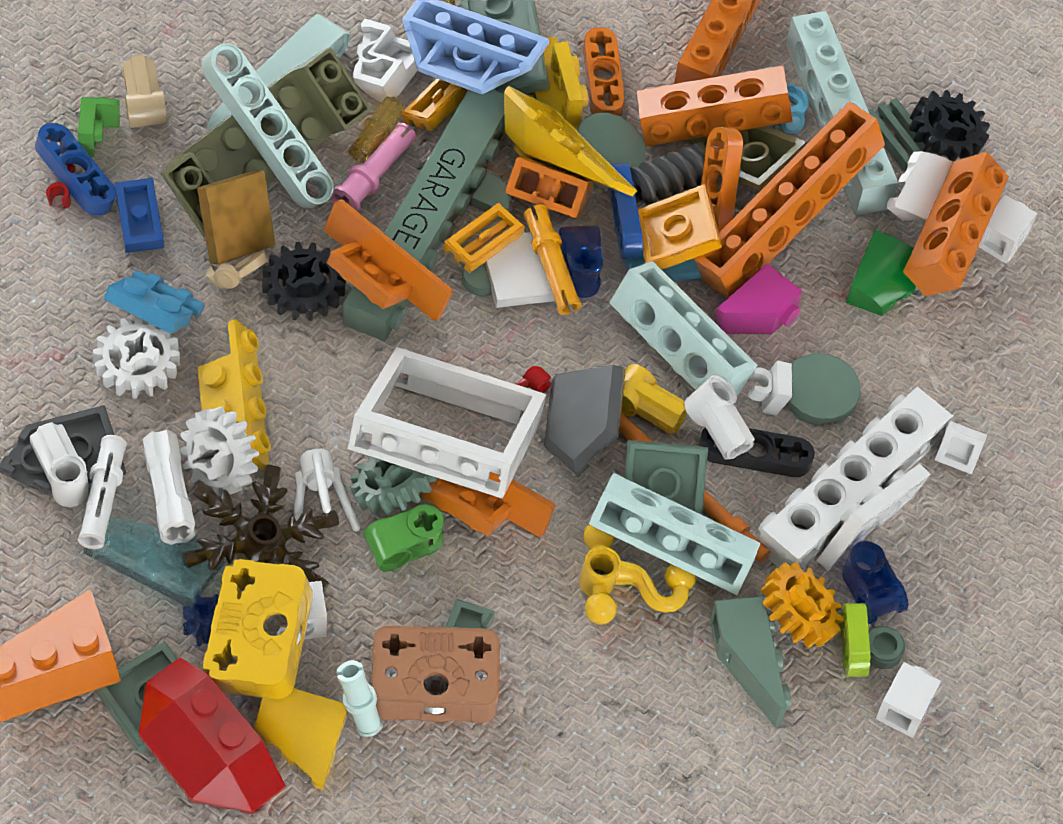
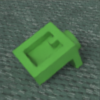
(94, 116)

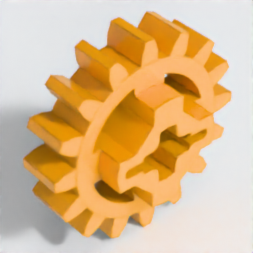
(802, 605)

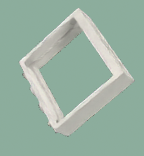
(436, 452)

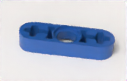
(77, 184)
(626, 218)

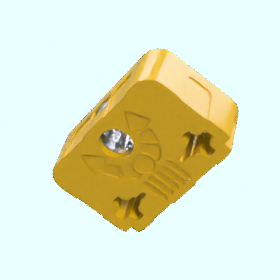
(245, 626)

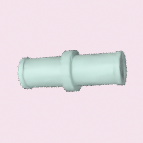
(359, 698)

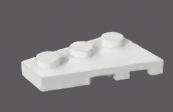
(877, 509)

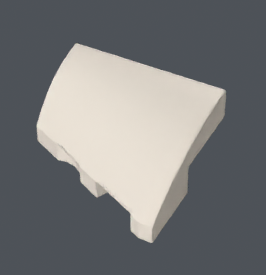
(384, 61)
(919, 186)

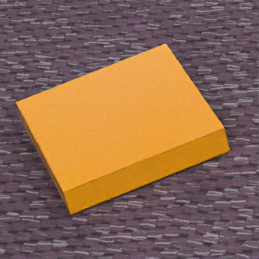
(679, 228)

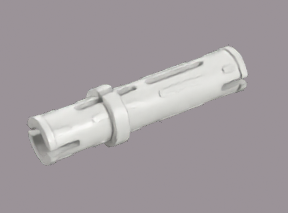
(111, 455)

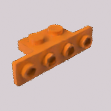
(381, 266)
(488, 512)

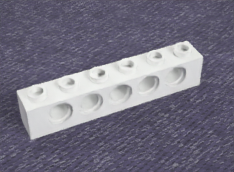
(915, 414)

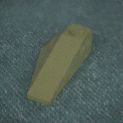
(763, 154)

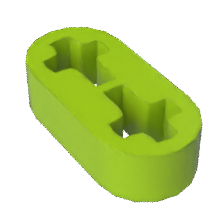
(855, 640)

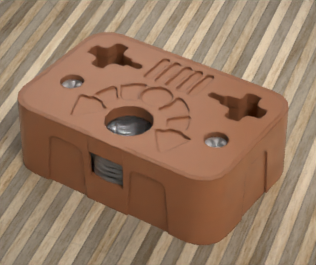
(439, 662)

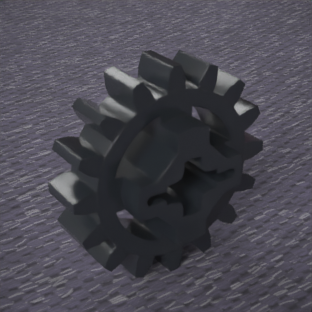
(949, 126)
(303, 282)

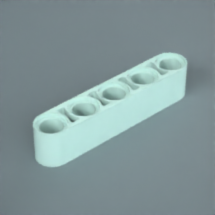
(304, 44)
(250, 116)

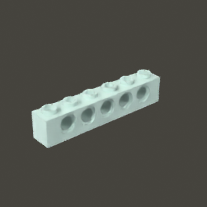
(829, 88)

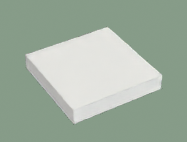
(518, 275)

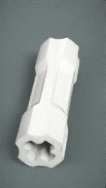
(172, 504)

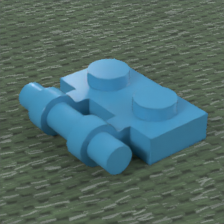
(154, 301)

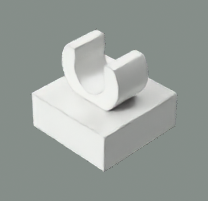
(775, 388)
(960, 447)

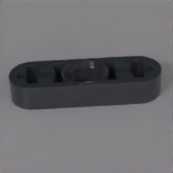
(770, 440)

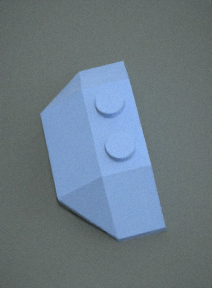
(468, 46)

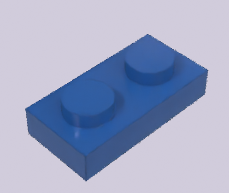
(139, 215)

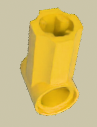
(651, 401)

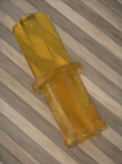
(376, 128)

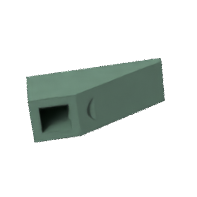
(747, 650)

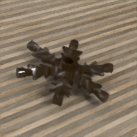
(260, 536)

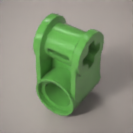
(404, 537)

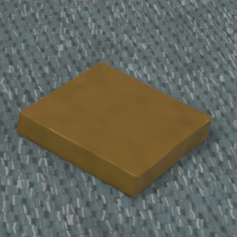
(236, 216)

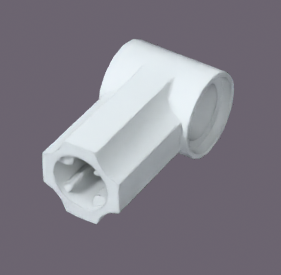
(714, 408)
(61, 464)

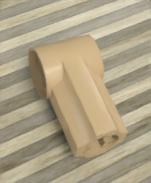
(143, 100)

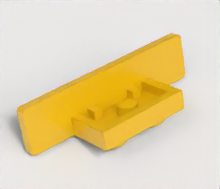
(565, 91)
(235, 386)

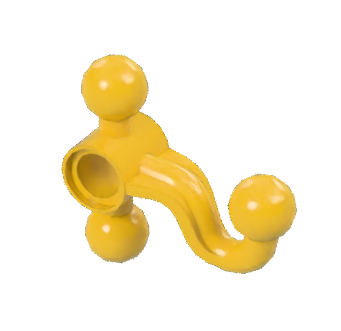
(600, 606)

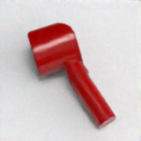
(60, 189)
(536, 379)

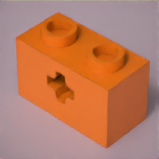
(549, 187)

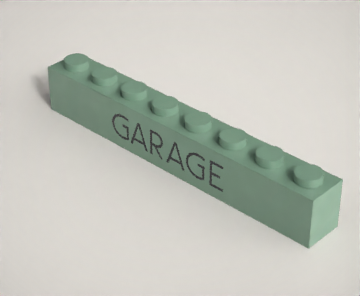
(436, 200)

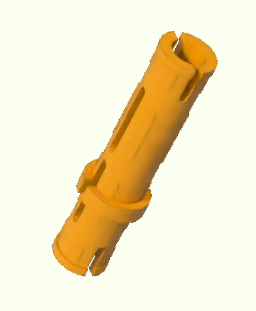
(547, 245)

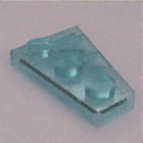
(142, 555)

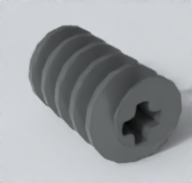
(668, 174)

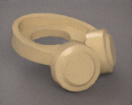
(229, 275)

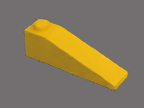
(548, 137)

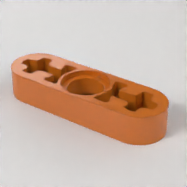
(610, 62)
(726, 146)

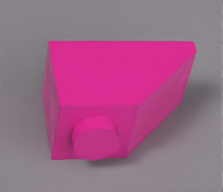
(760, 305)

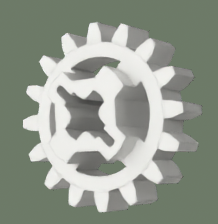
(137, 357)
(219, 450)

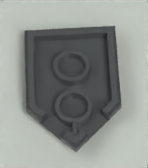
(584, 414)
(85, 433)

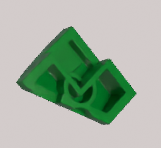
(881, 275)

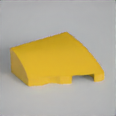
(303, 730)

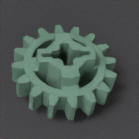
(387, 486)

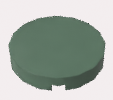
(614, 138)
(823, 389)

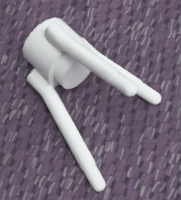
(319, 474)

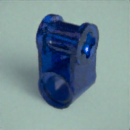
(583, 257)
(874, 587)

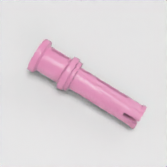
(364, 178)

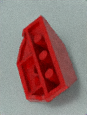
(206, 741)

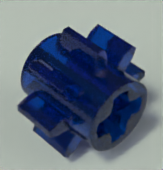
(200, 618)

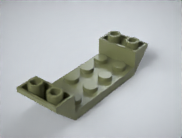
(314, 96)

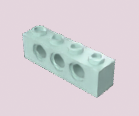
(679, 329)
(674, 533)

